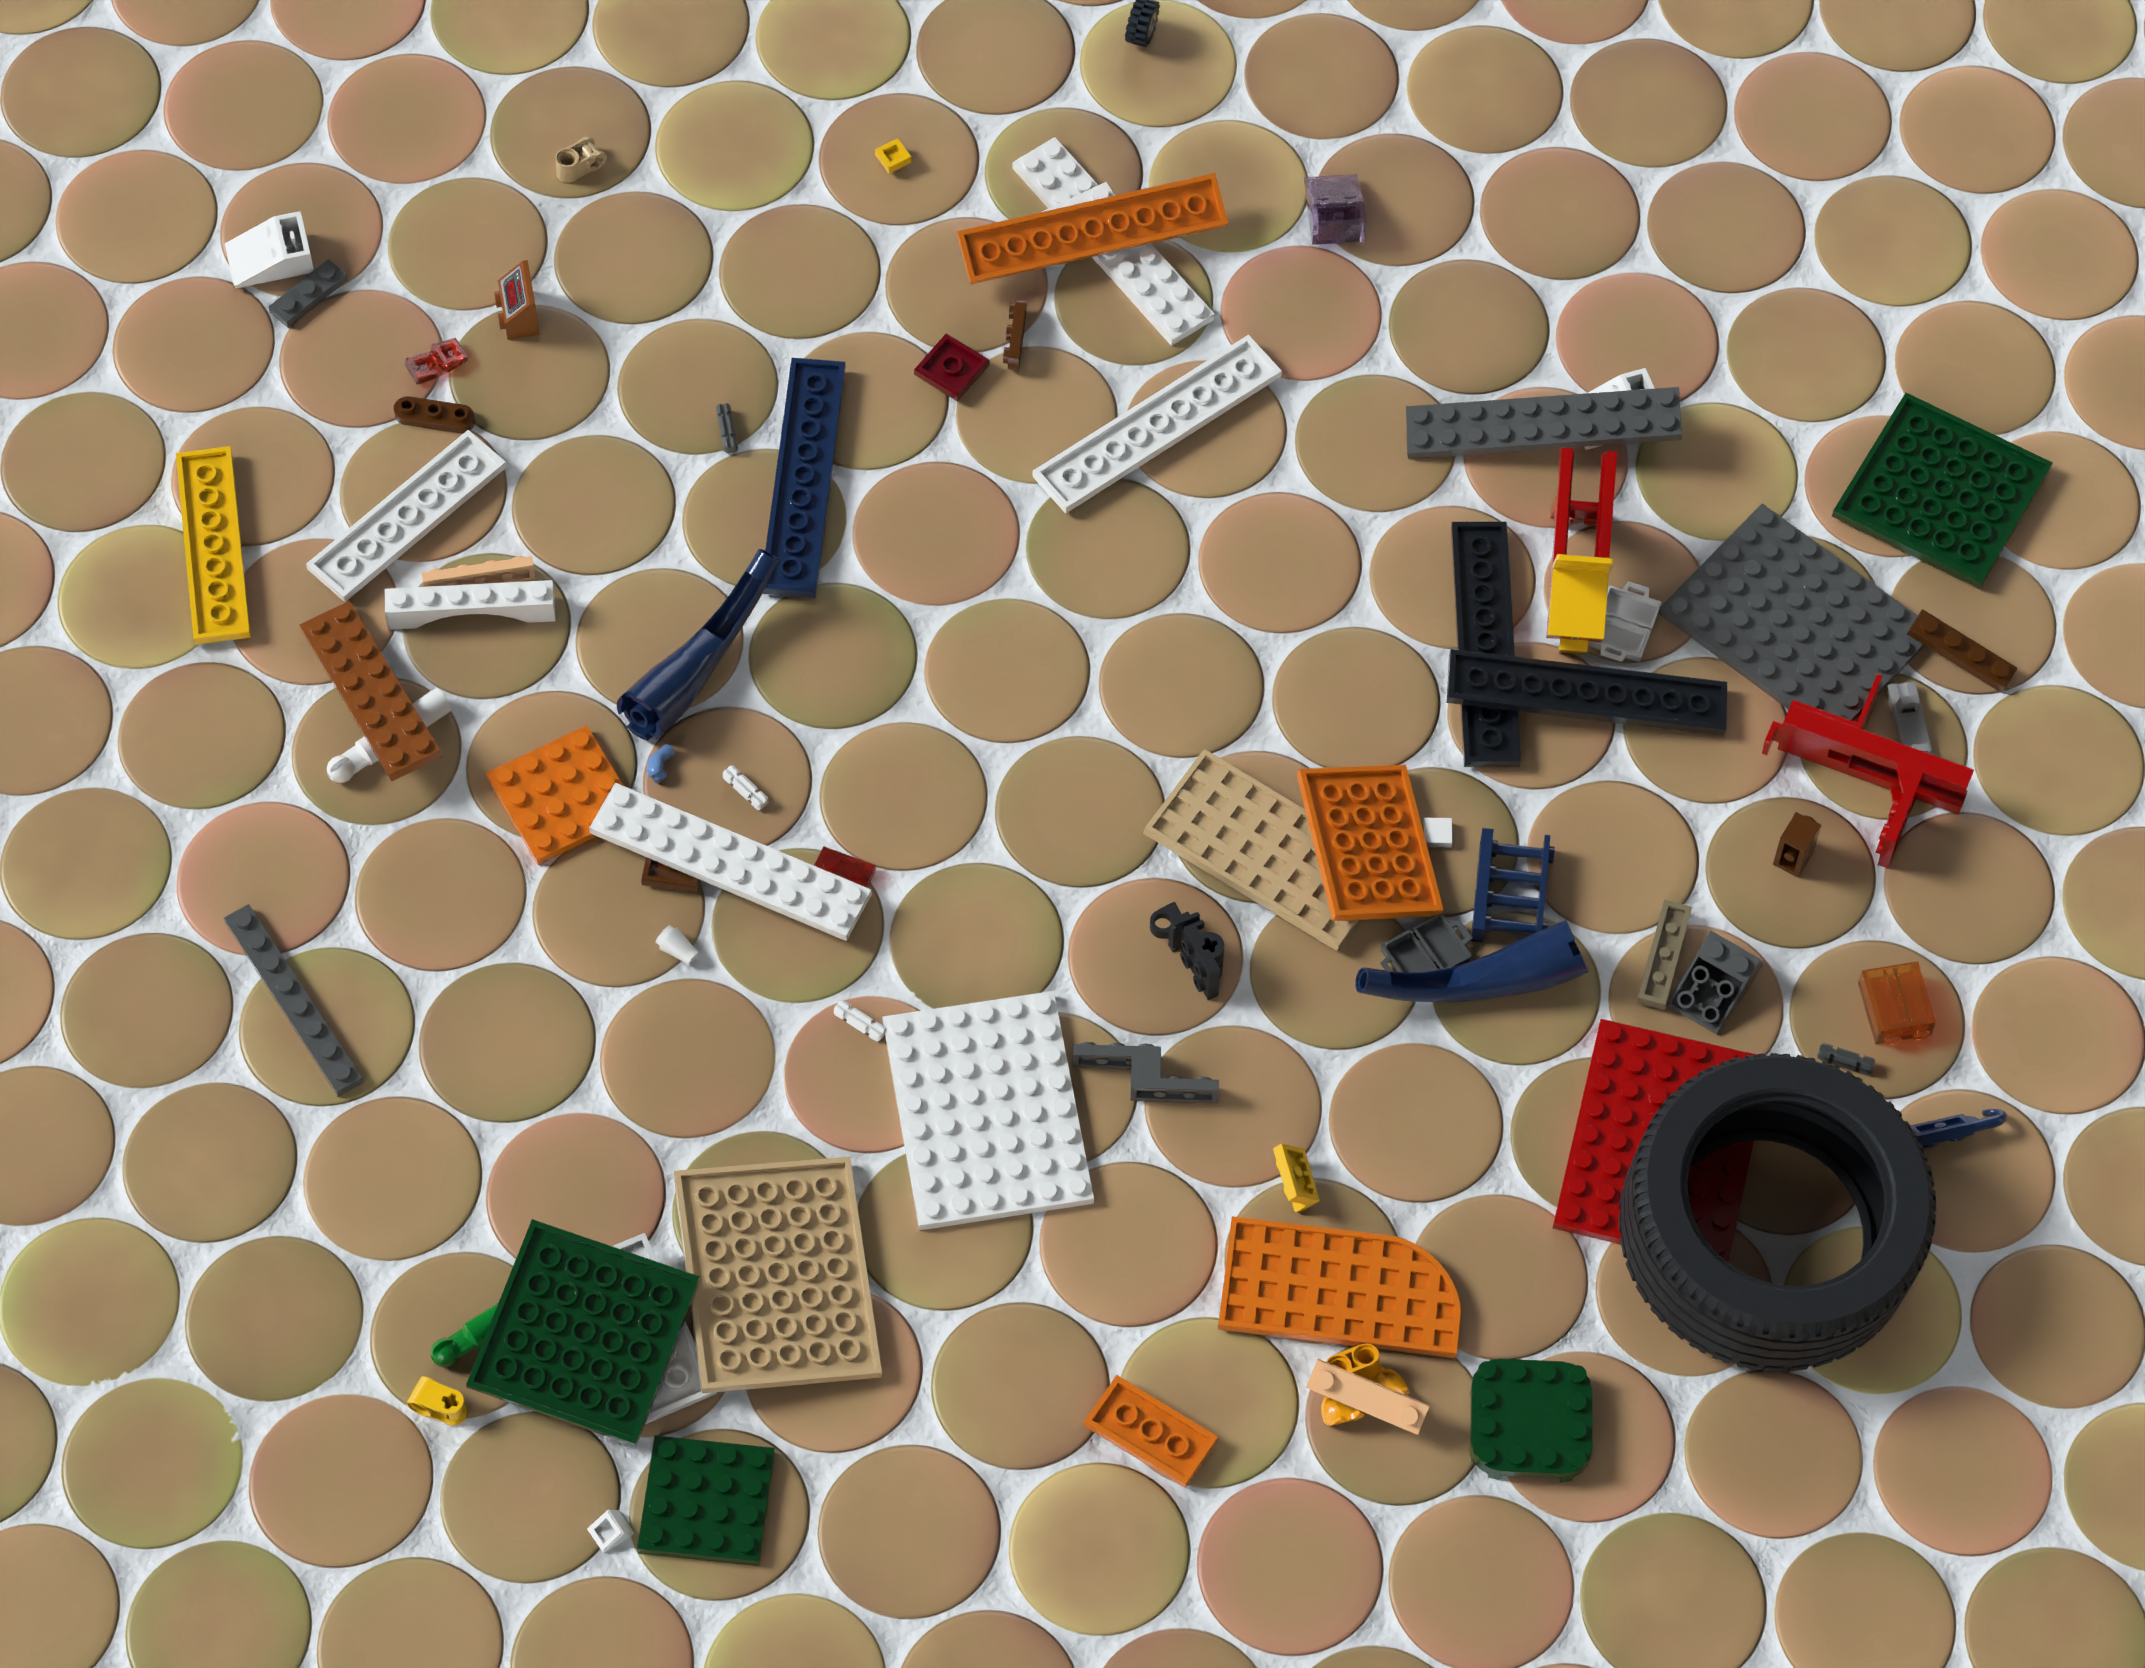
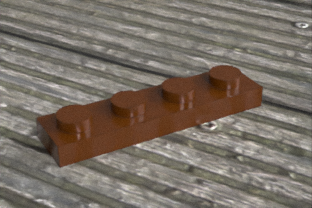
(1962, 651)

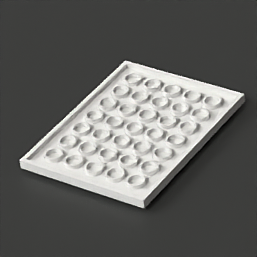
(987, 1110)

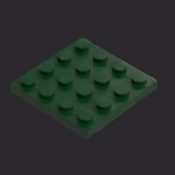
(706, 1500)

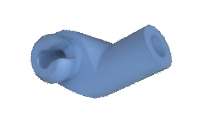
(656, 763)

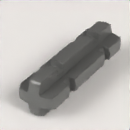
(726, 428)
(1846, 1058)

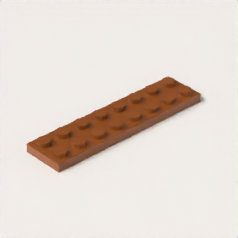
(370, 691)

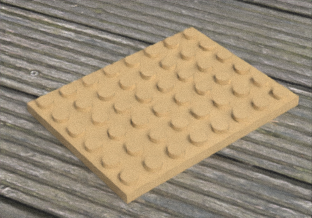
(778, 1274)

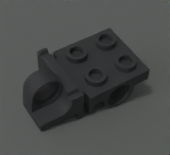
(1200, 951)

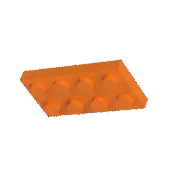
(1151, 1431)

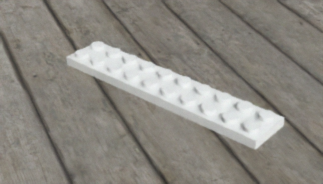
(1138, 270)
(1156, 424)
(730, 861)

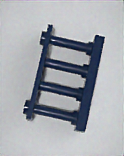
(1487, 873)

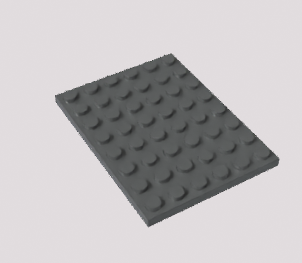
(1794, 618)

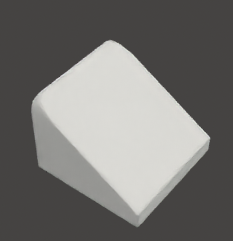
(610, 1530)

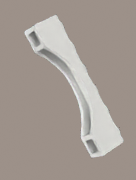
(420, 605)

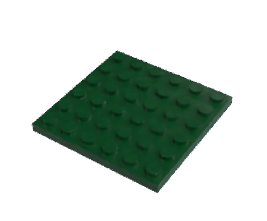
(1942, 490)
(583, 1332)

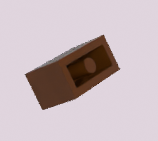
(1797, 844)

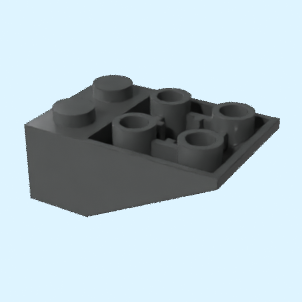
(1715, 982)

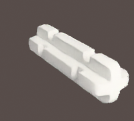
(745, 787)
(859, 1020)

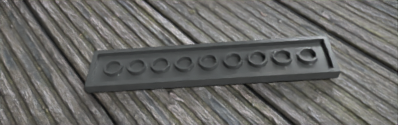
(1543, 422)

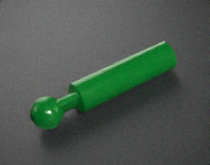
(447, 1351)

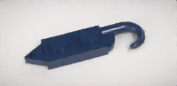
(1956, 1127)

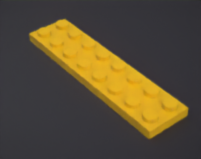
(212, 545)

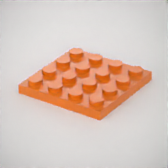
(555, 792)

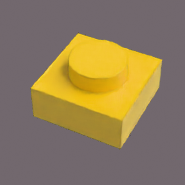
(893, 156)

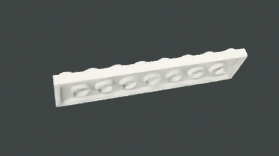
(406, 516)

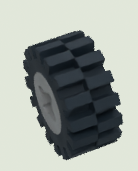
(1142, 22)

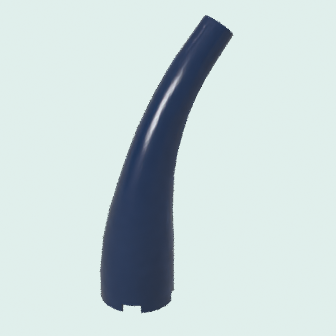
(676, 681)
(1520, 968)

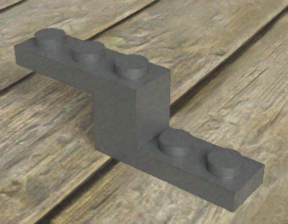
(1145, 1073)

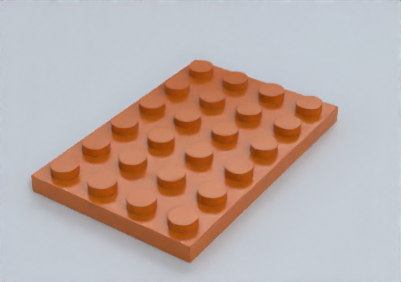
(1369, 842)

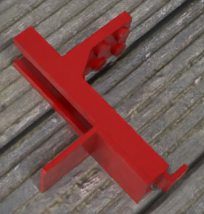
(1875, 759)

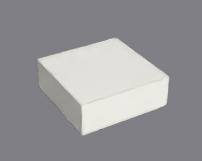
(1438, 832)

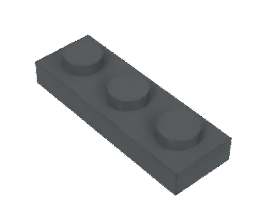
(308, 293)

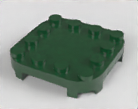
(1531, 1419)

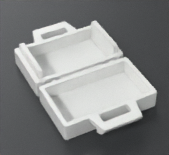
(1627, 622)

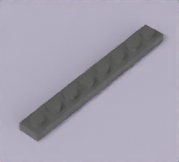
(293, 1000)

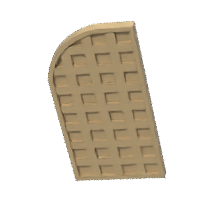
(1248, 842)

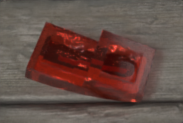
(440, 360)

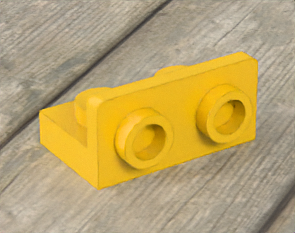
(1296, 1176)

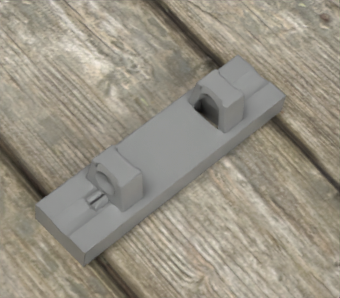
(1909, 726)

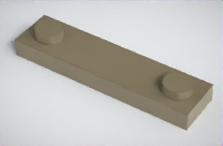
(1664, 954)

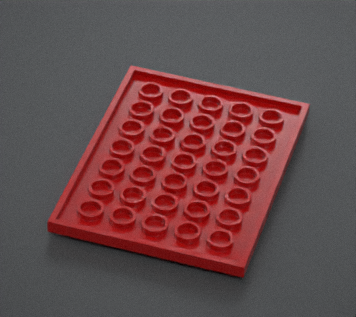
(1624, 1088)

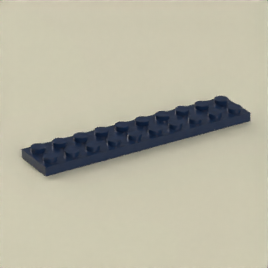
(804, 475)

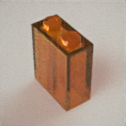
(1896, 1003)

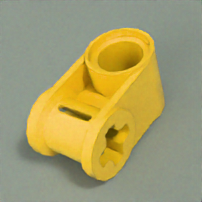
(434, 1399)

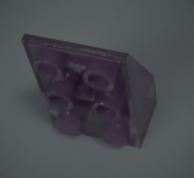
(1335, 209)

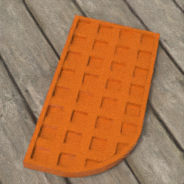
(1337, 1288)

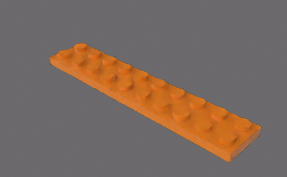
(1092, 228)

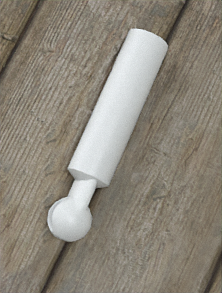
(343, 767)

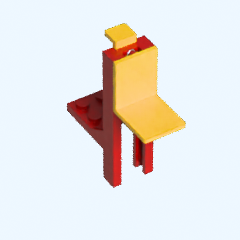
(1580, 582)

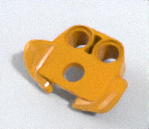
(1352, 1360)

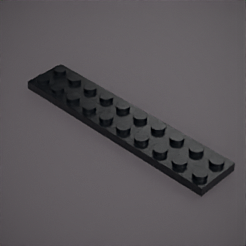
(1485, 626)
(1587, 692)

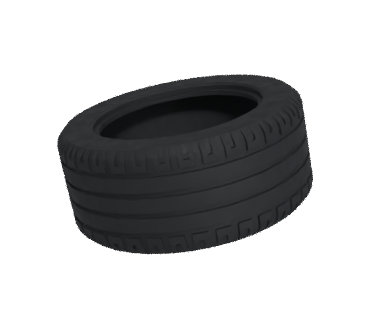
(1830, 1119)

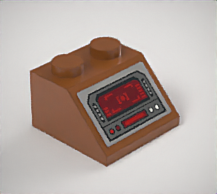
(517, 303)

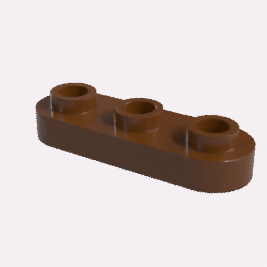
(1015, 333)
(443, 420)

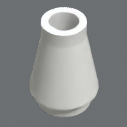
(677, 945)

